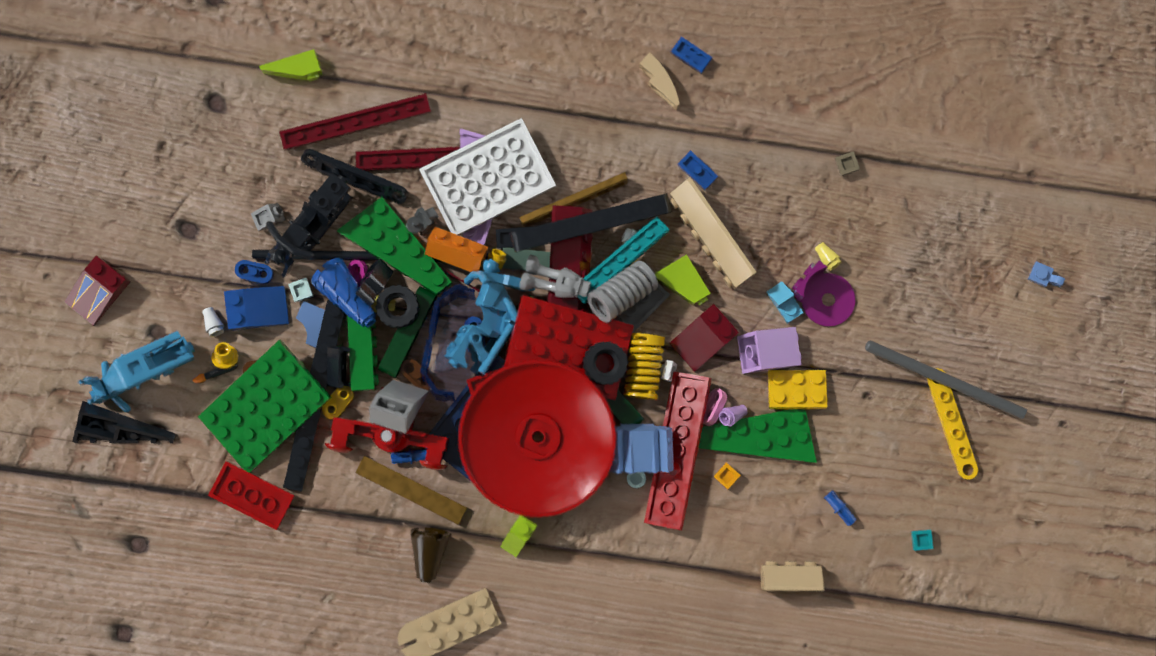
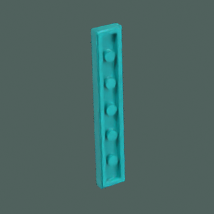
(626, 254)

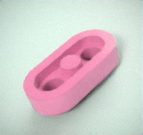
(715, 403)

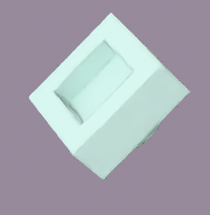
(300, 290)

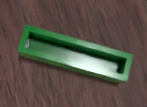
(362, 357)

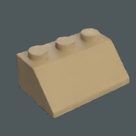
(791, 576)

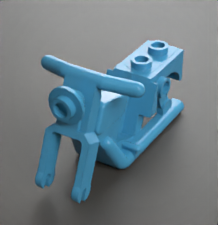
(497, 322)
(139, 367)

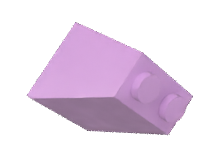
(769, 350)

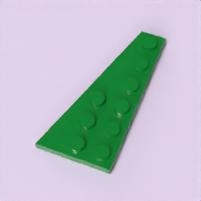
(771, 435)

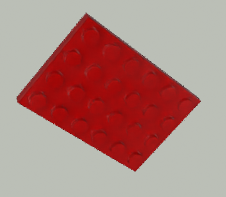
(564, 336)

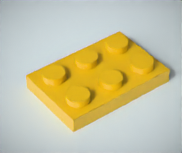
(797, 389)

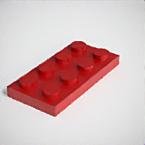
(251, 495)

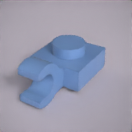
(1043, 275)

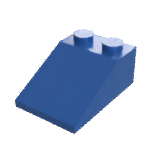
(256, 308)

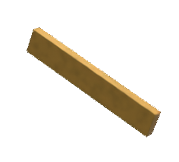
(576, 199)
(411, 490)

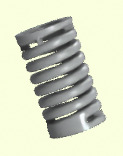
(622, 291)

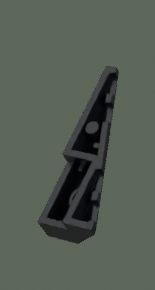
(103, 424)

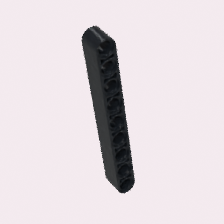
(590, 222)

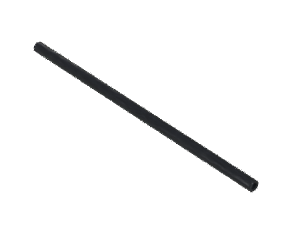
(328, 255)

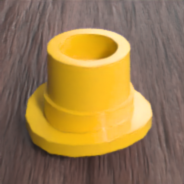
(224, 356)

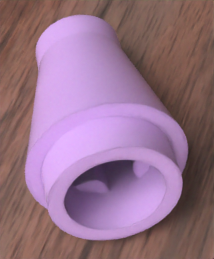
(731, 415)

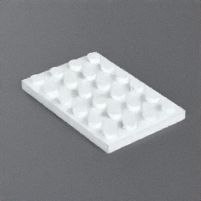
(487, 177)

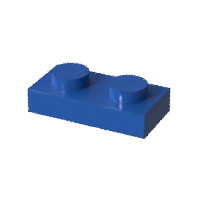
(697, 170)

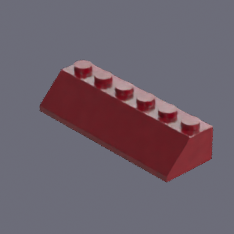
(570, 254)

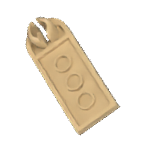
(449, 625)

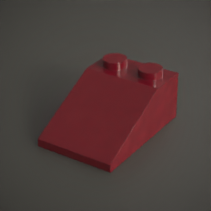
(704, 337)

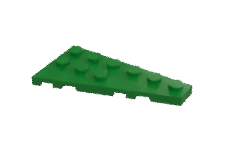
(387, 238)

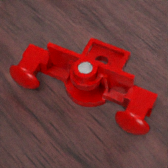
(389, 440)

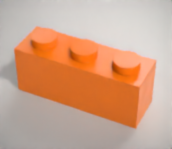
(456, 250)

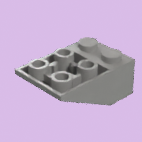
(397, 405)

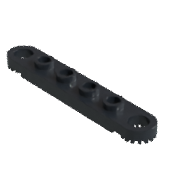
(355, 176)

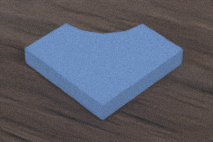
(311, 318)

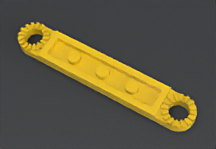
(953, 427)

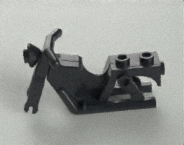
(310, 224)

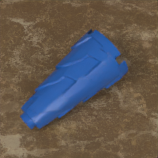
(341, 288)

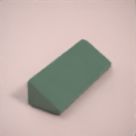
(518, 260)

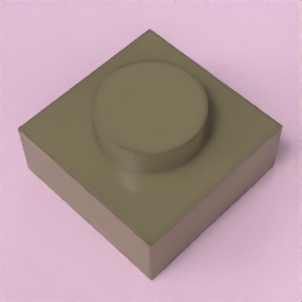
(847, 163)

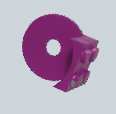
(813, 287)

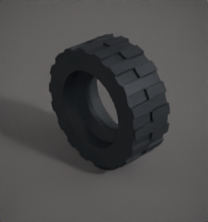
(397, 321)
(619, 363)

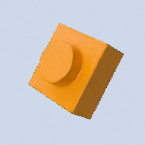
(726, 476)

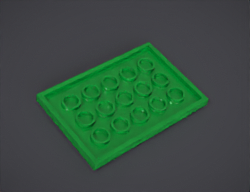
(264, 406)

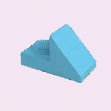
(784, 302)

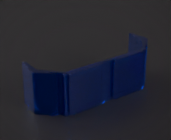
(447, 297)

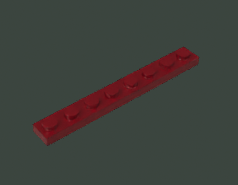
(355, 122)

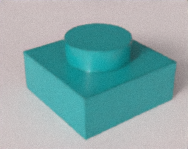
(922, 540)

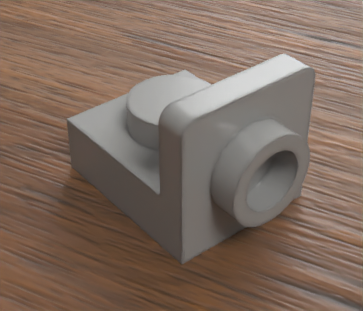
(269, 212)

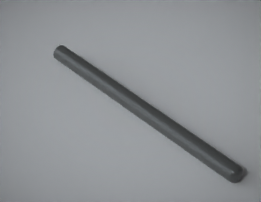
(945, 379)

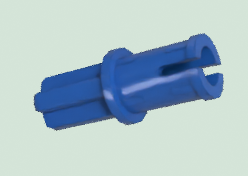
(408, 456)
(840, 508)

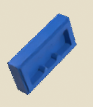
(691, 55)

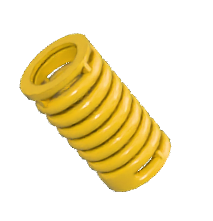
(636, 370)

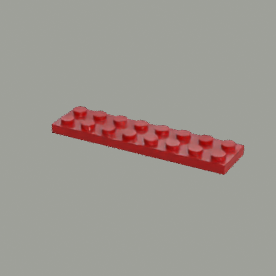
(685, 416)

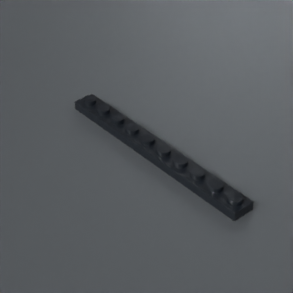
(306, 433)

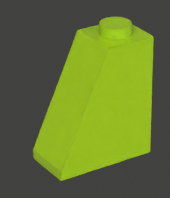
(684, 281)
(518, 535)

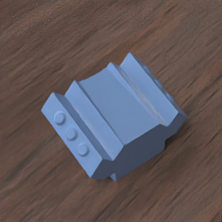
(643, 449)

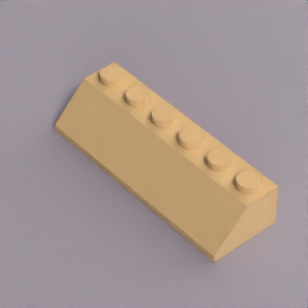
(712, 234)

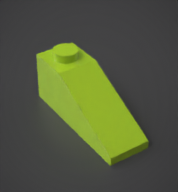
(299, 66)

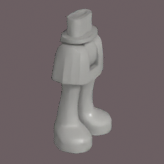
(567, 284)

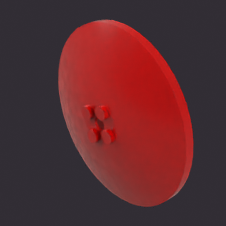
(529, 474)

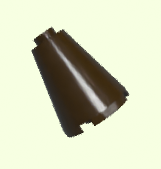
(428, 551)

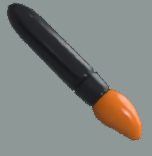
(212, 374)

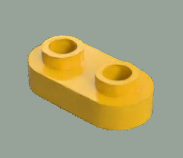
(338, 402)

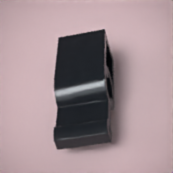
(374, 281)

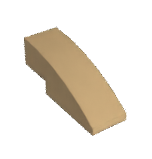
(660, 80)

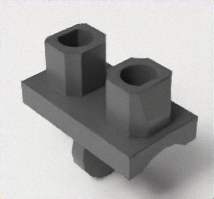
(421, 221)

